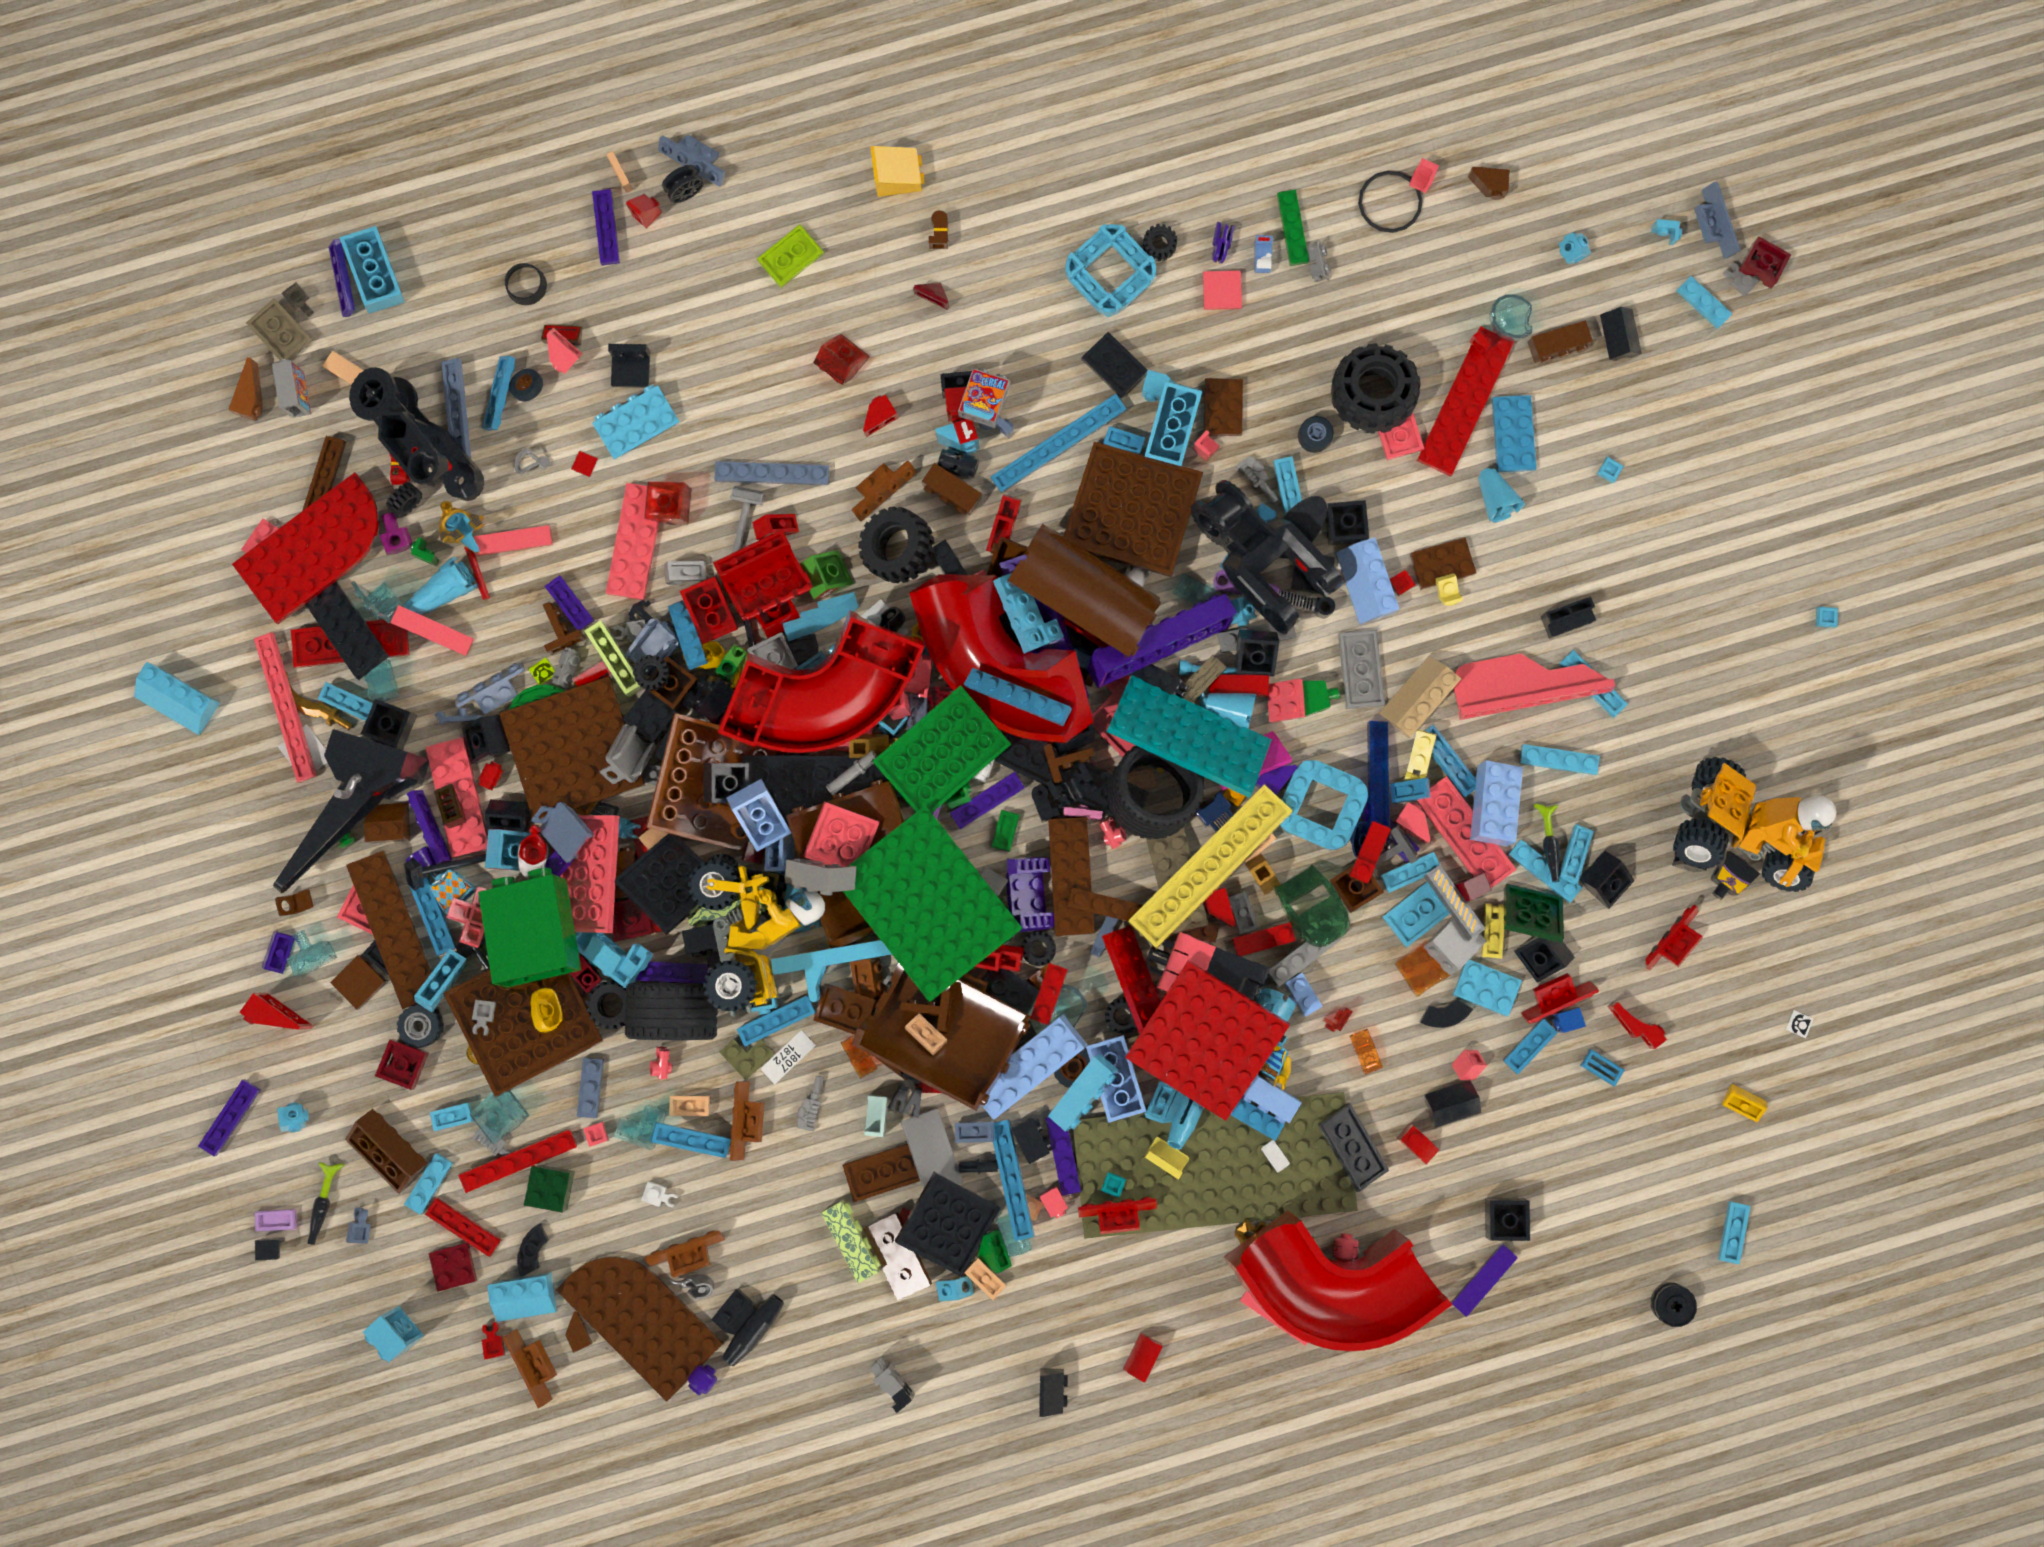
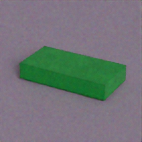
(1005, 830)

